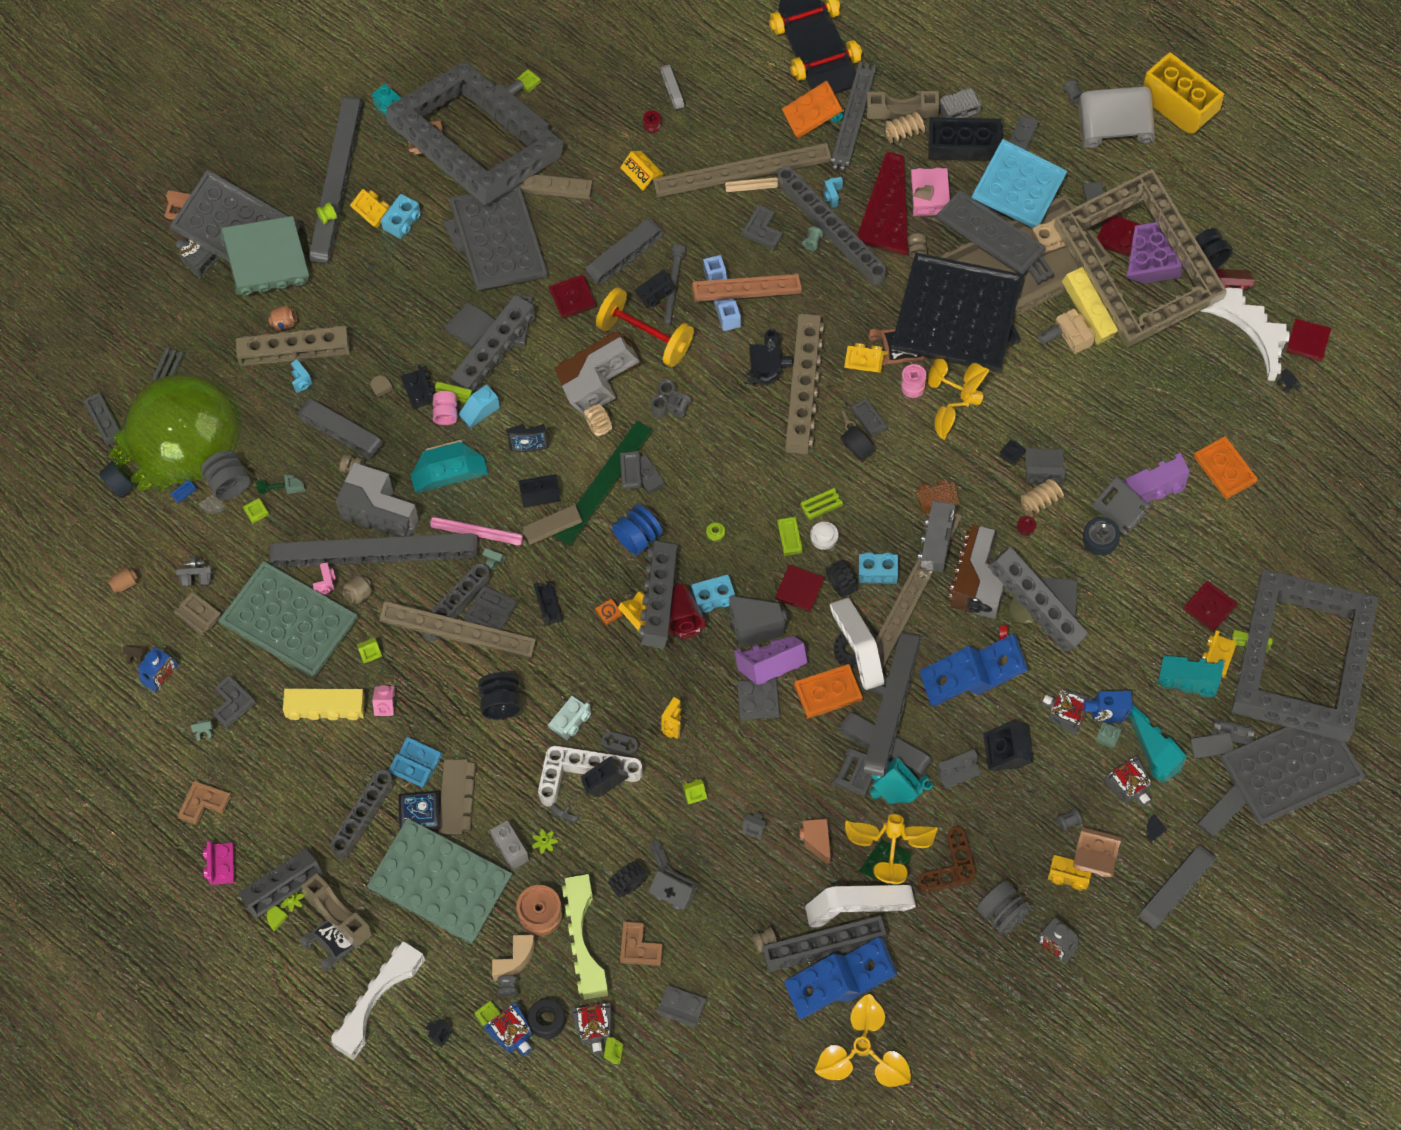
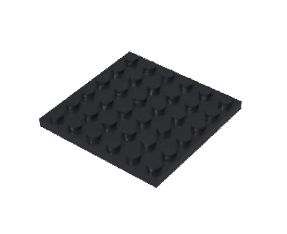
(957, 311)

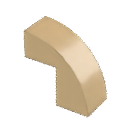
(522, 952)

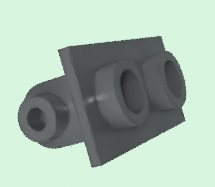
(1239, 733)

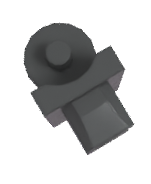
(204, 574)

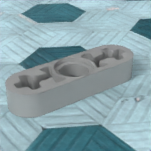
(672, 87)

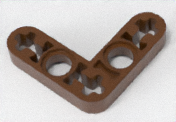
(955, 871)

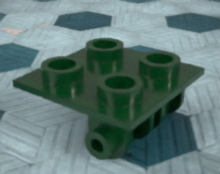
(882, 854)

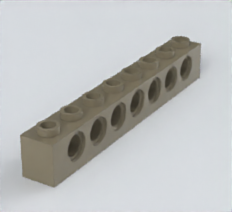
(801, 442)

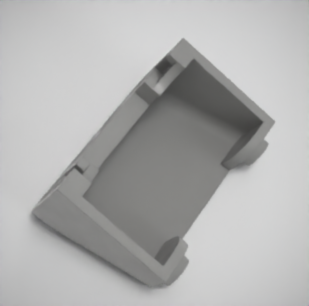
(1116, 115)

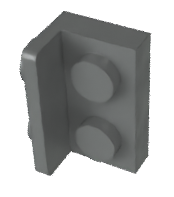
(958, 769)

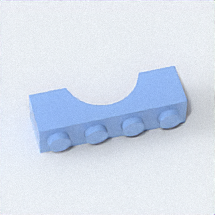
(726, 308)

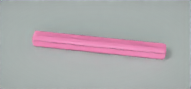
(479, 531)

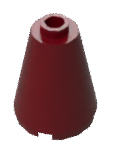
(685, 613)

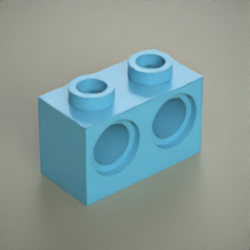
(397, 214)
(878, 573)
(711, 589)

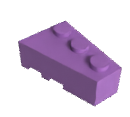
(1162, 480)
(771, 660)

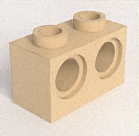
(1053, 238)

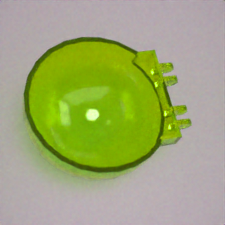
(174, 430)

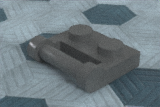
(859, 781)

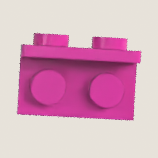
(219, 863)

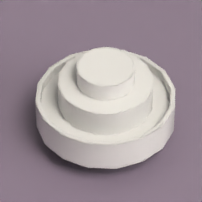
(824, 535)

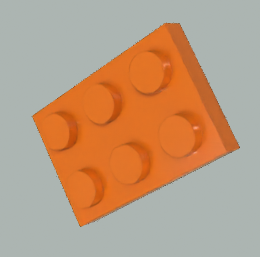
(812, 109)
(1225, 467)
(828, 691)

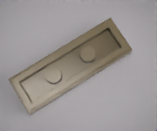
(552, 524)

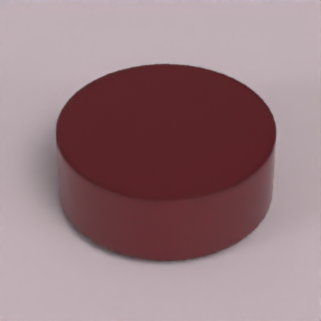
(1026, 525)

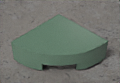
(293, 485)

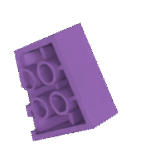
(1152, 256)

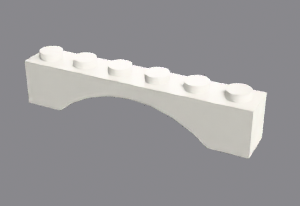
(401, 966)

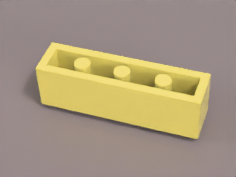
(1089, 304)
(324, 704)

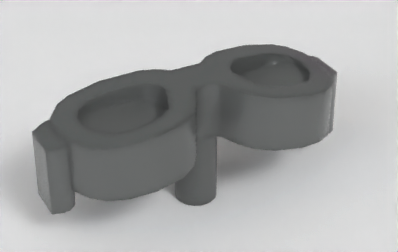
(566, 817)

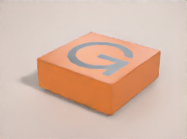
(608, 611)

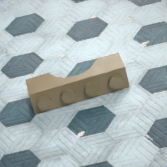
(884, 107)
(325, 901)

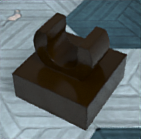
(134, 651)

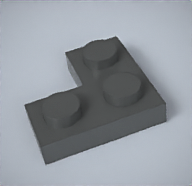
(758, 229)
(236, 703)

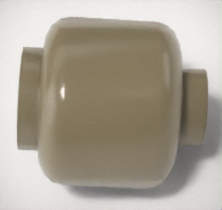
(357, 589)

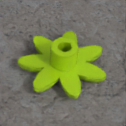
(544, 844)
(293, 901)

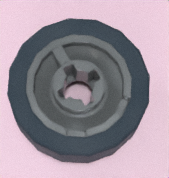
(1093, 540)

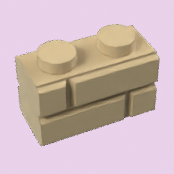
(1075, 330)

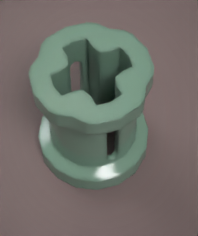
(812, 238)

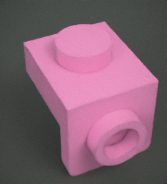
(326, 586)
(383, 700)

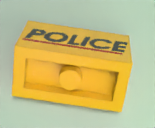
(640, 169)

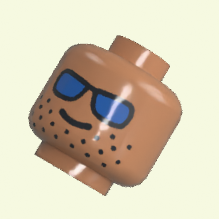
(282, 318)

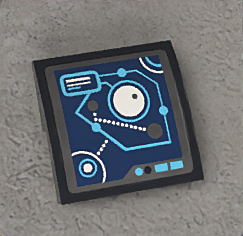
(527, 440)
(420, 808)

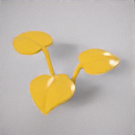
(973, 377)
(917, 836)
(835, 1063)

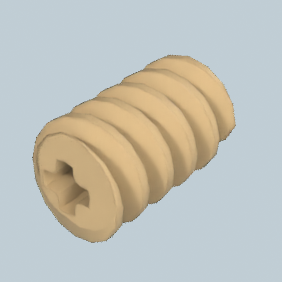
(904, 125)
(1041, 495)

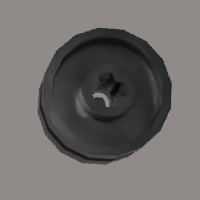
(1214, 247)

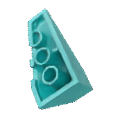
(1161, 754)

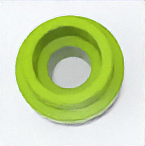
(715, 536)

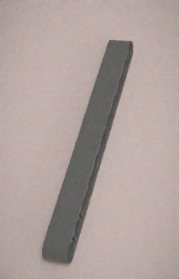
(336, 177)
(373, 550)

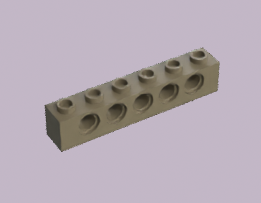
(301, 350)

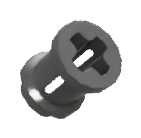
(1073, 91)
(1069, 819)

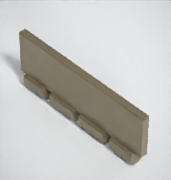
(453, 801)

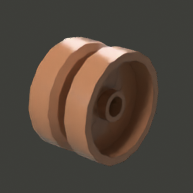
(539, 898)

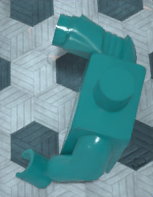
(899, 784)

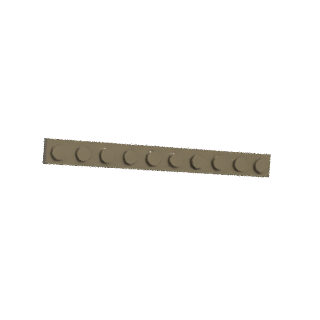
(741, 170)
(905, 606)

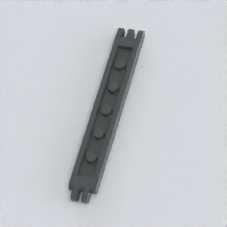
(853, 116)

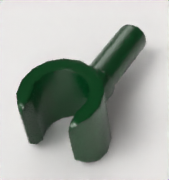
(263, 488)

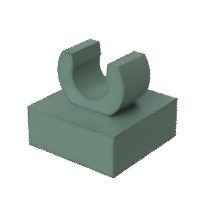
(493, 558)
(202, 726)
(1108, 735)

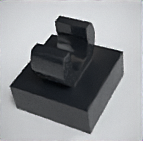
(1290, 380)
(1012, 452)
(438, 1032)

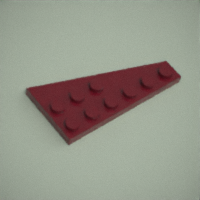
(885, 216)

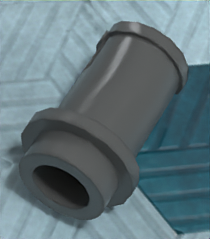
(1054, 332)

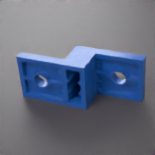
(973, 670)
(840, 978)

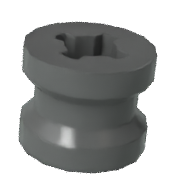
(507, 986)

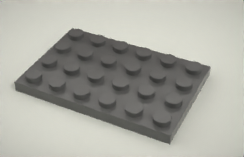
(216, 206)
(498, 239)
(1290, 771)

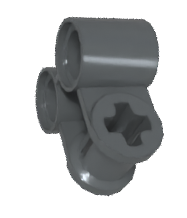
(672, 401)

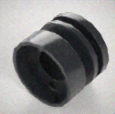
(499, 696)

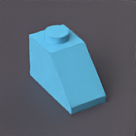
(479, 406)

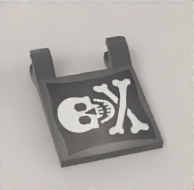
(331, 941)

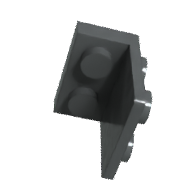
(1044, 465)

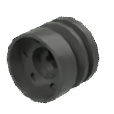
(225, 475)
(1000, 904)

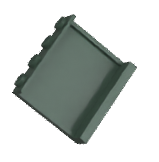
(265, 255)

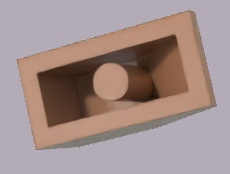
(816, 838)

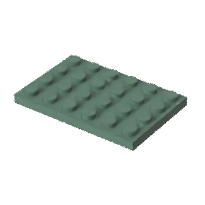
(288, 619)
(439, 881)

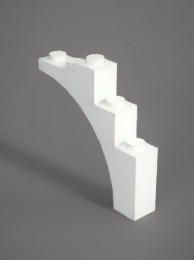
(1250, 318)

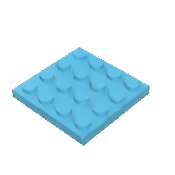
(1019, 184)

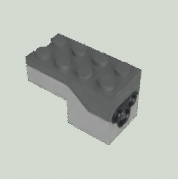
(368, 501)

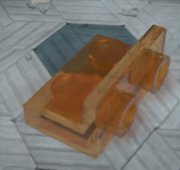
(943, 492)

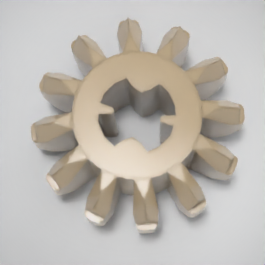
(598, 420)

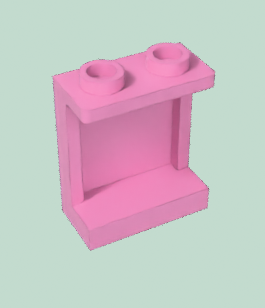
(939, 180)

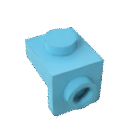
(830, 190)

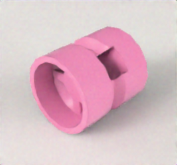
(913, 381)
(444, 408)

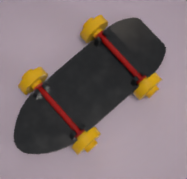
(816, 43)

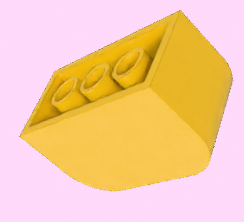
(1182, 94)

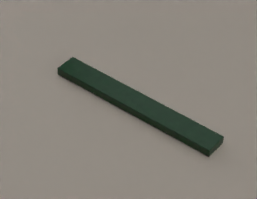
(604, 481)

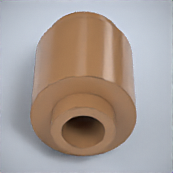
(122, 580)

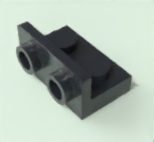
(655, 289)
(417, 388)

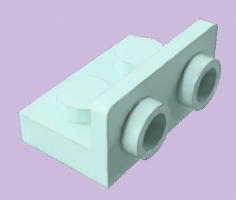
(569, 718)

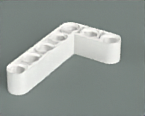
(860, 641)
(583, 766)
(858, 899)

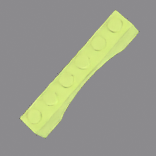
(592, 975)

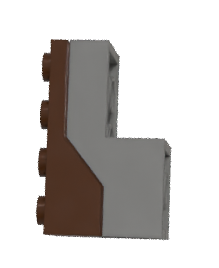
(588, 372)
(974, 585)

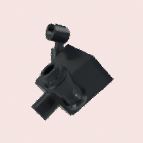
(766, 360)

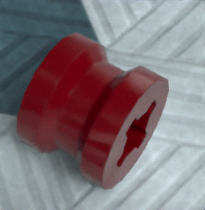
(655, 124)

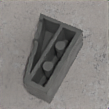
(937, 536)

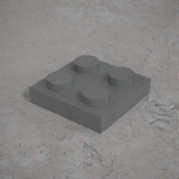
(758, 700)

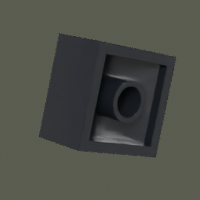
(1008, 746)

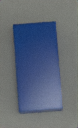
(184, 491)

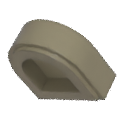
(380, 385)

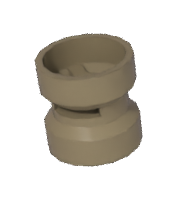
(917, 244)
(347, 462)
(763, 939)

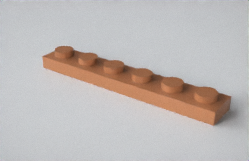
(746, 287)

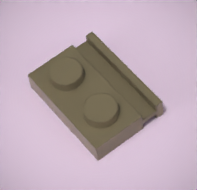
(197, 613)

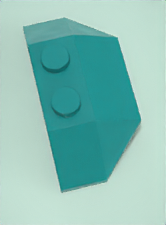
(447, 466)

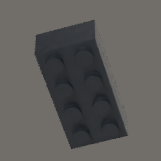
(963, 138)

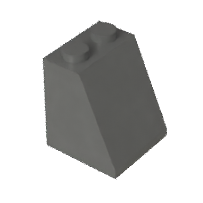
(756, 620)

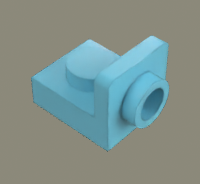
(301, 375)

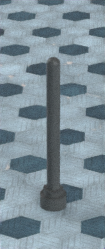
(677, 254)

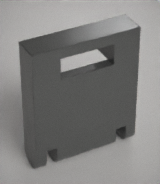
(1124, 507)

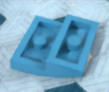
(415, 762)

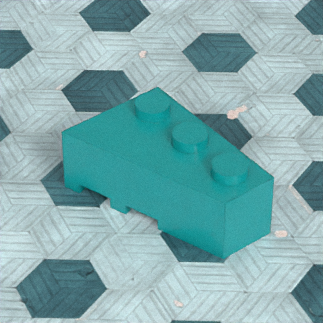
(1190, 676)

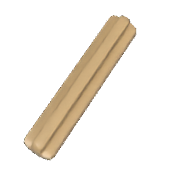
(751, 184)

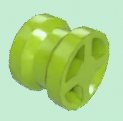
(326, 213)

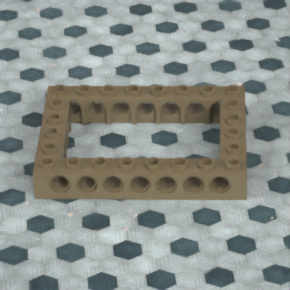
(1149, 189)

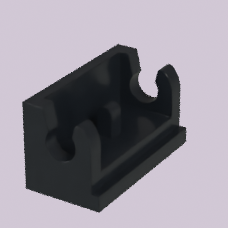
(539, 490)
(548, 603)
(603, 777)

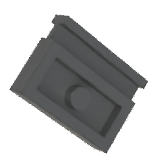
(681, 1006)

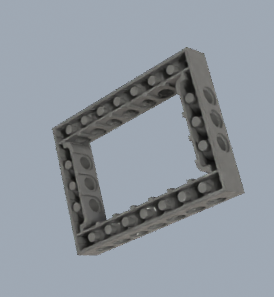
(407, 119)
(1290, 712)

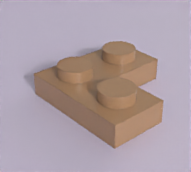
(202, 797)
(634, 950)

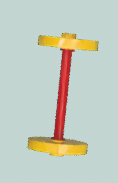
(613, 309)

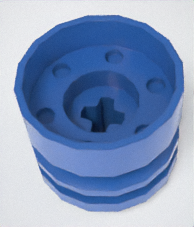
(637, 529)

